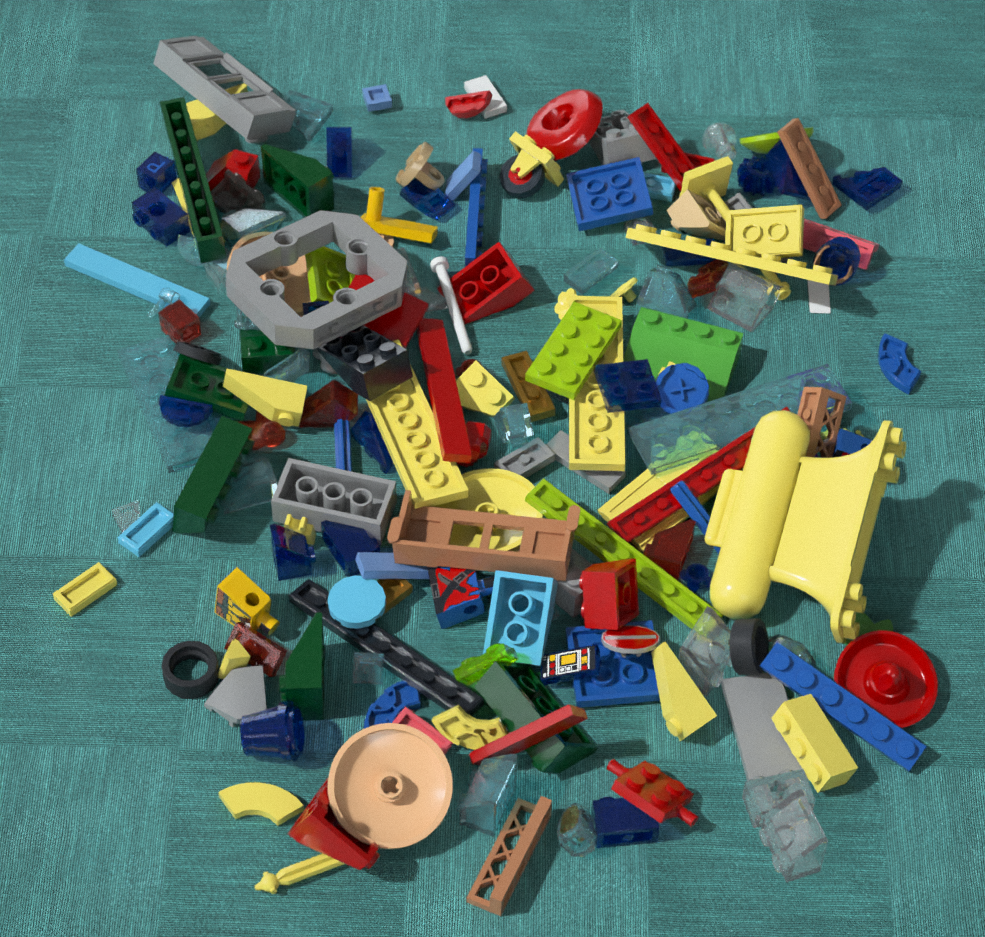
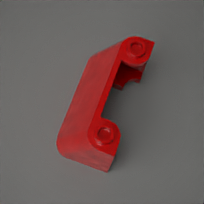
(323, 833)

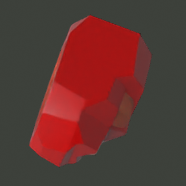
(479, 440)

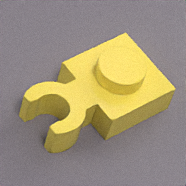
(301, 527)

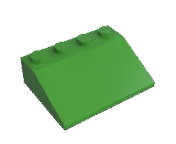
(681, 340)

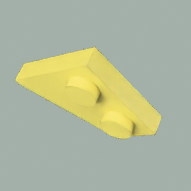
(481, 391)

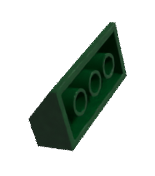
(211, 476)
(520, 698)

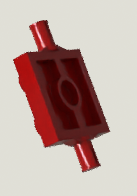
(653, 791)

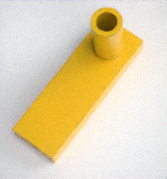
(393, 226)

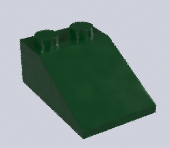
(298, 180)
(260, 353)
(306, 672)

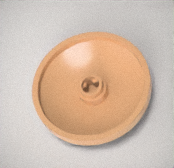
(390, 785)

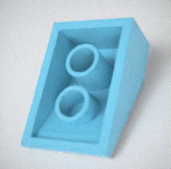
(521, 614)

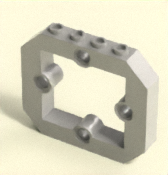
(265, 300)

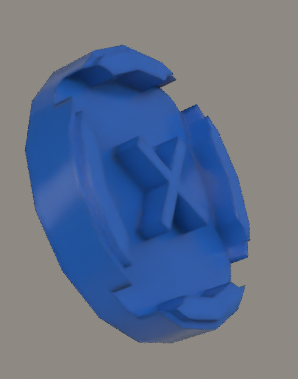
(682, 387)

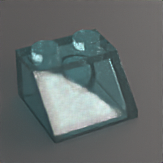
(488, 794)

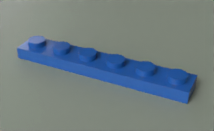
(476, 219)
(843, 707)

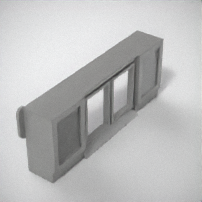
(249, 113)

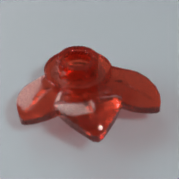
(265, 432)

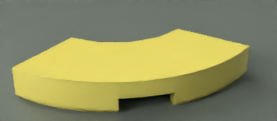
(467, 730)
(261, 800)

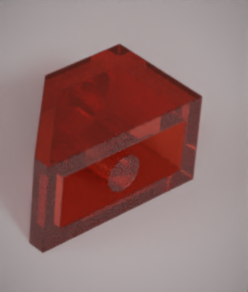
(328, 405)
(671, 547)

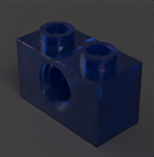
(160, 217)

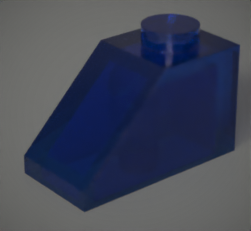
(340, 151)
(345, 542)
(290, 553)
(622, 823)

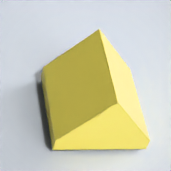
(234, 658)

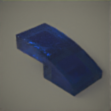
(429, 202)

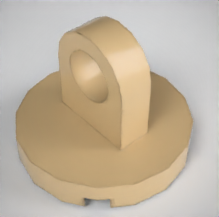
(419, 168)

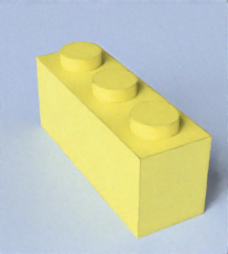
(814, 743)

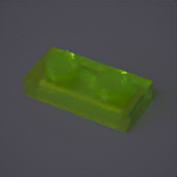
(474, 668)

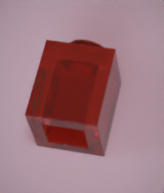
(179, 322)

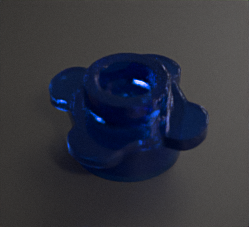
(696, 571)

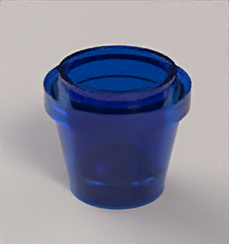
(274, 732)

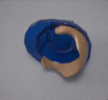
(840, 255)

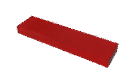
(661, 143)
(530, 733)

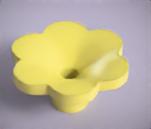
(626, 290)
(563, 302)

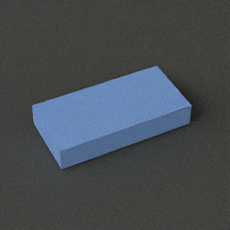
(463, 175)

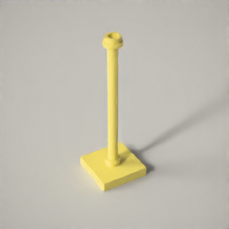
(711, 183)

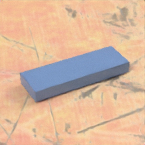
(382, 566)

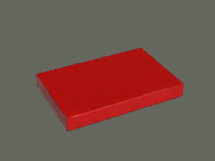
(400, 322)

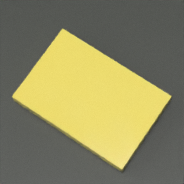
(767, 230)

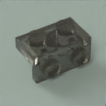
(236, 195)

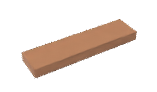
(809, 168)

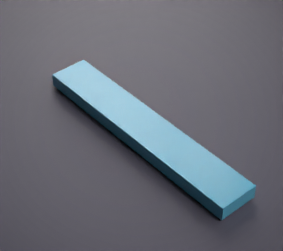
(130, 278)

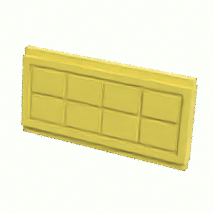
(641, 488)

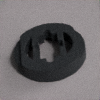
(198, 352)

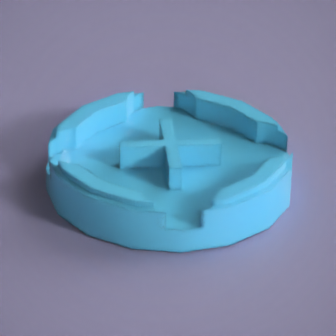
(356, 602)

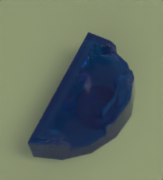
(184, 412)

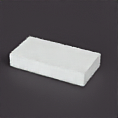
(480, 84)

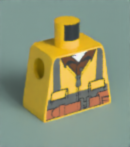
(243, 601)

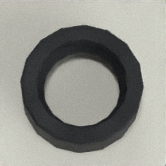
(748, 646)
(185, 651)

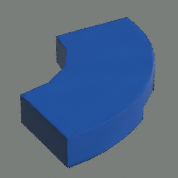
(895, 365)
(392, 703)

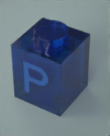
(156, 172)

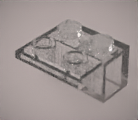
(744, 296)

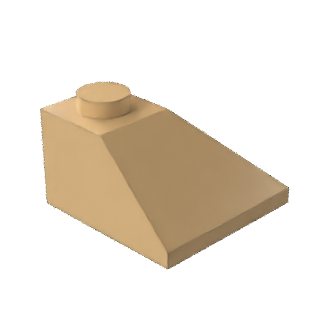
(697, 216)

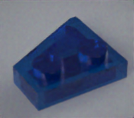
(868, 187)

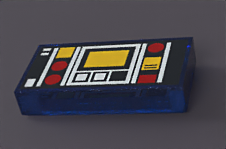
(570, 664)

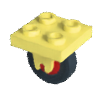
(525, 172)

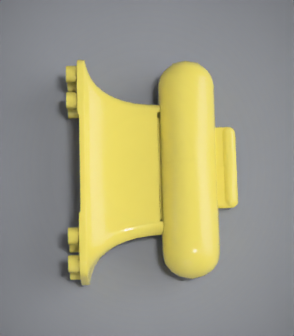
(799, 521)

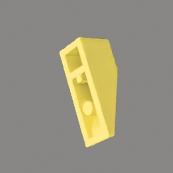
(204, 120)
(273, 398)
(680, 698)

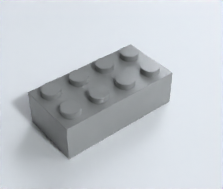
(334, 496)

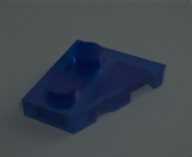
(368, 435)

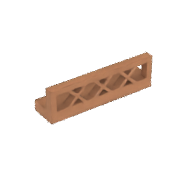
(815, 414)
(516, 858)

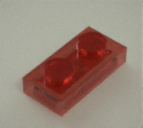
(260, 648)

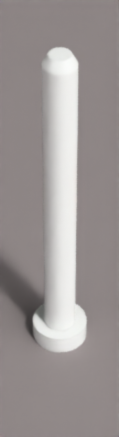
(440, 265)

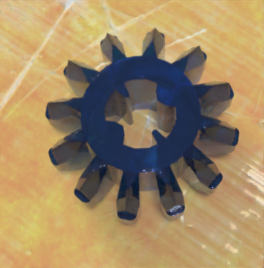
(756, 176)

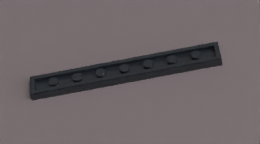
(398, 657)

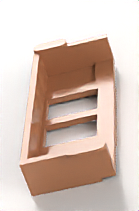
(424, 536)

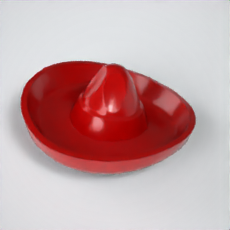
(566, 122)
(889, 676)

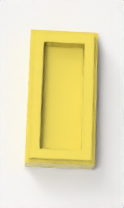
(85, 589)

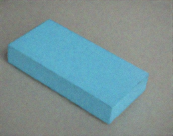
(147, 530)

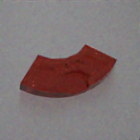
(707, 278)

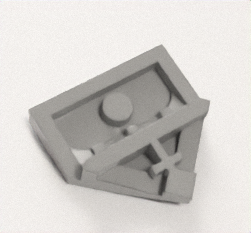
(239, 694)

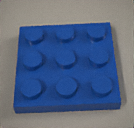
(609, 194)
(620, 678)

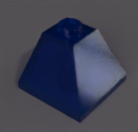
(785, 173)

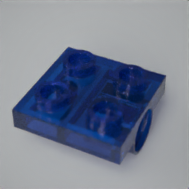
(627, 386)

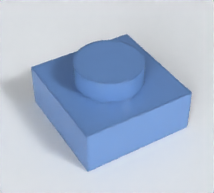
(377, 97)

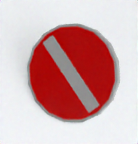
(631, 640)

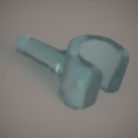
(165, 296)

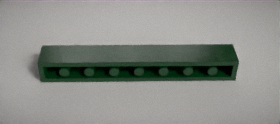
(193, 180)

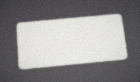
(818, 297)

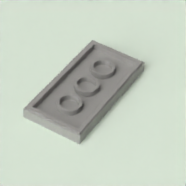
(751, 705)

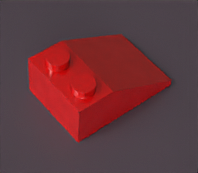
(489, 284)

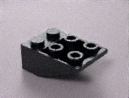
(367, 361)

